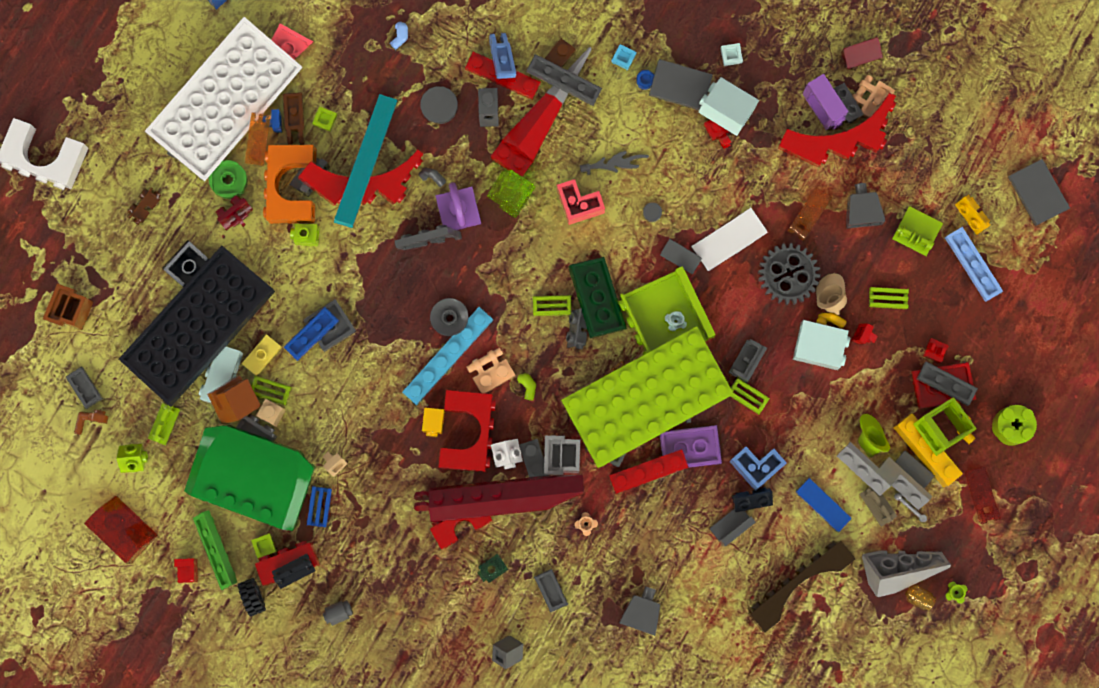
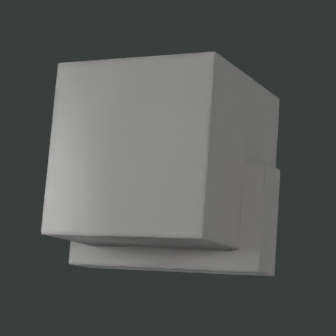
(561, 455)

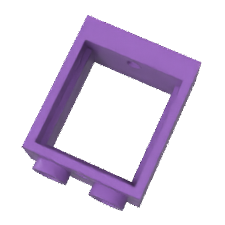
(825, 103)

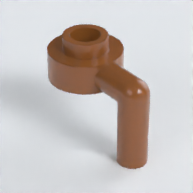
(98, 416)

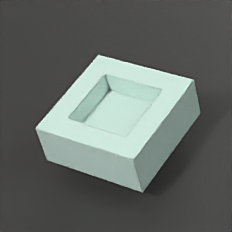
(731, 54)

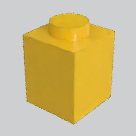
(433, 422)

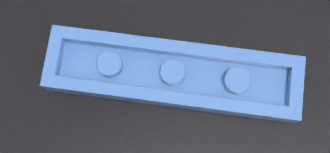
(973, 264)

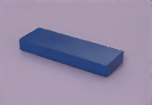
(311, 333)
(823, 505)

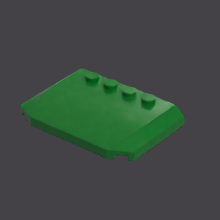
(250, 476)

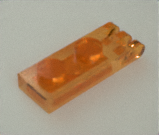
(257, 140)

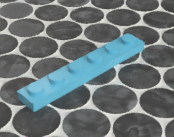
(447, 356)

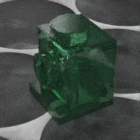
(500, 568)

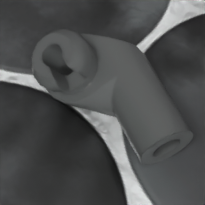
(433, 174)

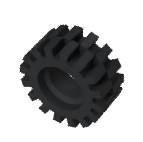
(251, 597)

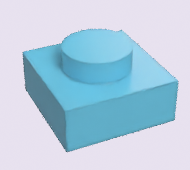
(623, 57)

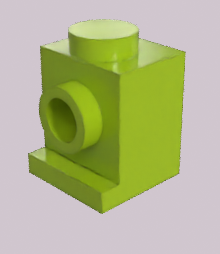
(311, 237)

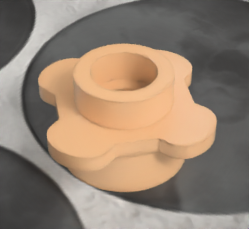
(586, 529)

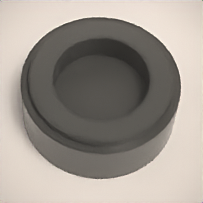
(652, 212)

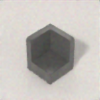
(507, 652)

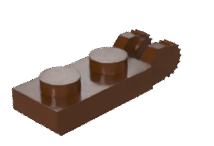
(294, 116)

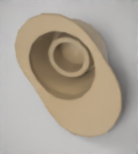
(831, 293)

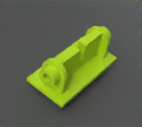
(164, 424)

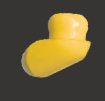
(831, 317)

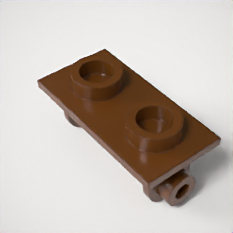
(138, 210)

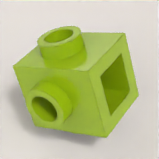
(131, 458)

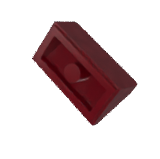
(862, 53)

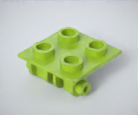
(917, 231)

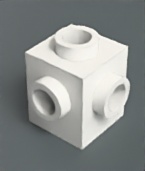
(506, 453)

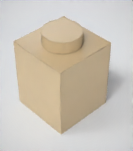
(270, 412)

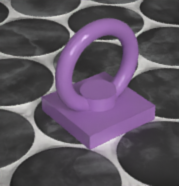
(458, 208)

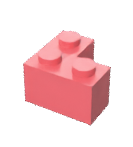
(577, 207)

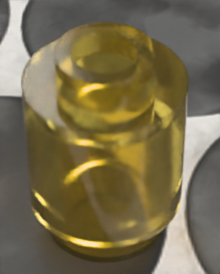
(920, 597)

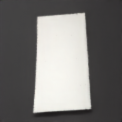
(729, 239)

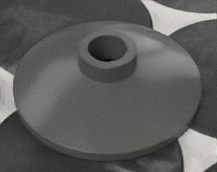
(446, 308)

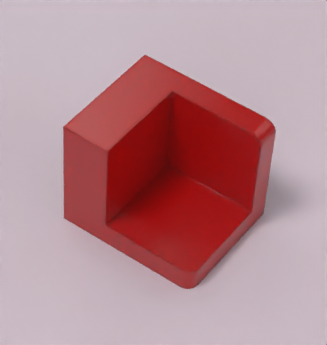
(186, 570)

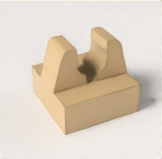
(334, 463)

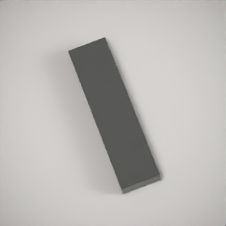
(564, 80)

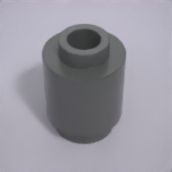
(337, 612)

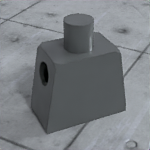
(488, 107)
(864, 208)
(642, 612)

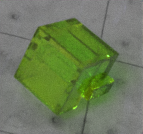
(511, 192)

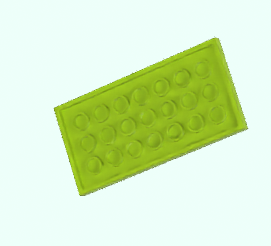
(647, 397)

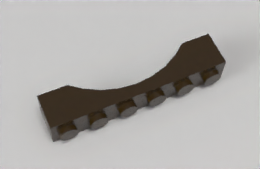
(770, 610)

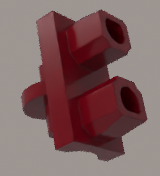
(235, 214)

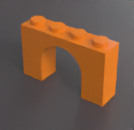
(279, 161)

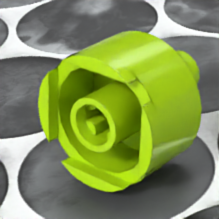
(1007, 433)

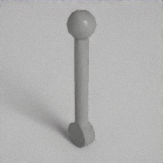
(922, 518)

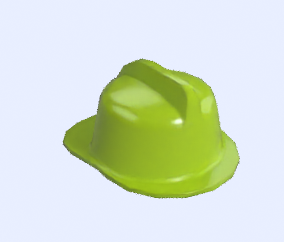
(872, 436)

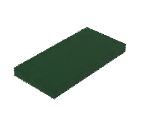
(597, 297)

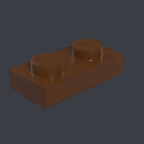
(560, 53)

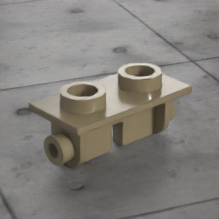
(878, 506)

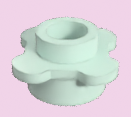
(678, 316)

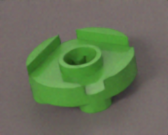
(236, 187)

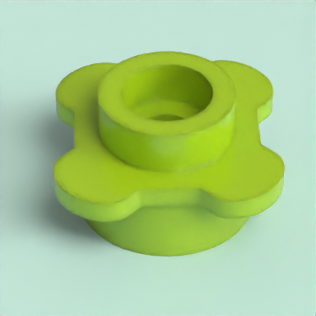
(962, 589)

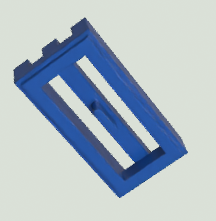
(327, 506)

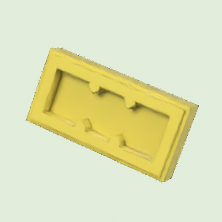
(261, 355)

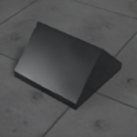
(185, 263)

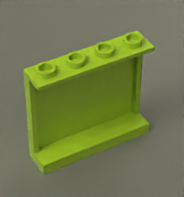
(653, 301)

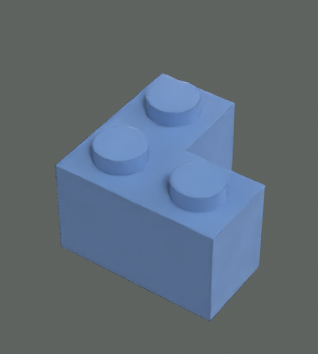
(757, 471)

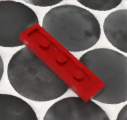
(485, 68)
(649, 471)

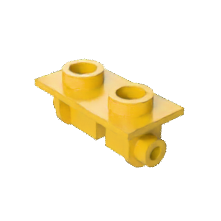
(978, 221)

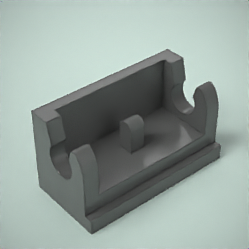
(747, 360)

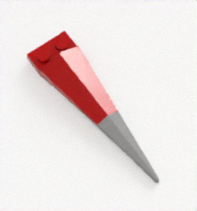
(524, 141)

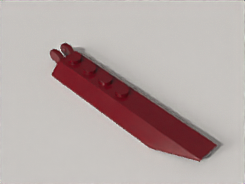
(498, 497)

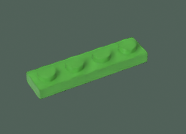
(215, 550)

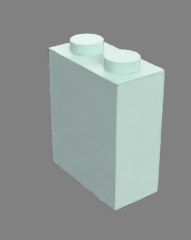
(727, 105)
(821, 345)

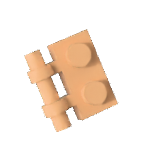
(876, 97)
(493, 376)

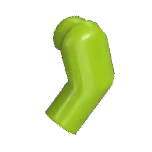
(529, 384)

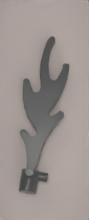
(616, 160)

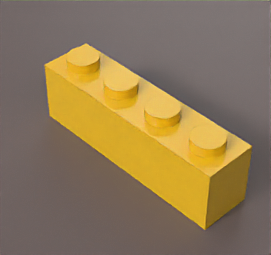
(940, 465)

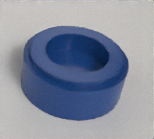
(644, 79)

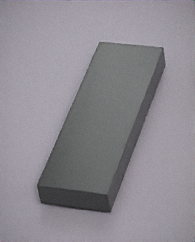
(946, 383)

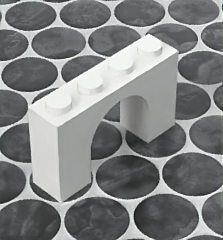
(60, 172)

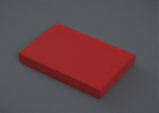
(930, 397)

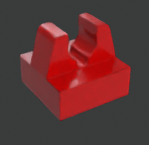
(864, 334)
(935, 350)

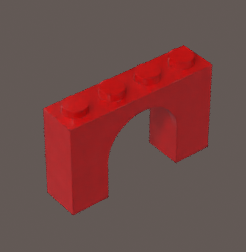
(475, 457)

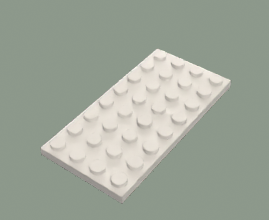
(218, 100)

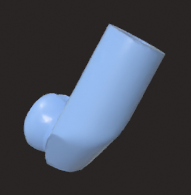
(402, 35)

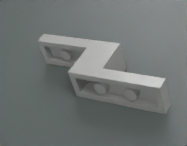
(884, 476)

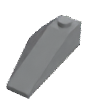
(895, 572)

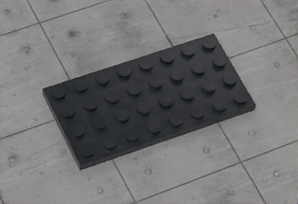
(196, 325)

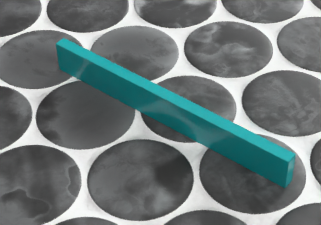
(365, 161)

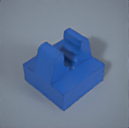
(276, 120)

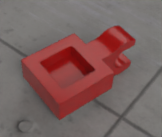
(716, 131)

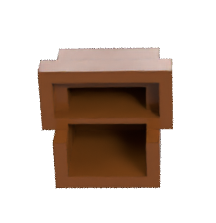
(67, 308)
(234, 400)

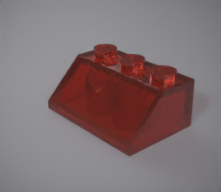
(121, 529)

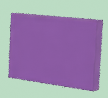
(698, 445)

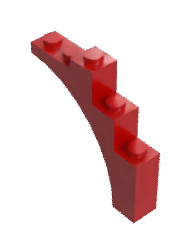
(814, 148)
(388, 185)

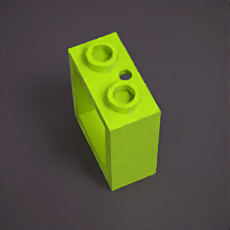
(932, 433)

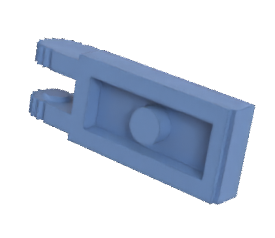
(502, 57)

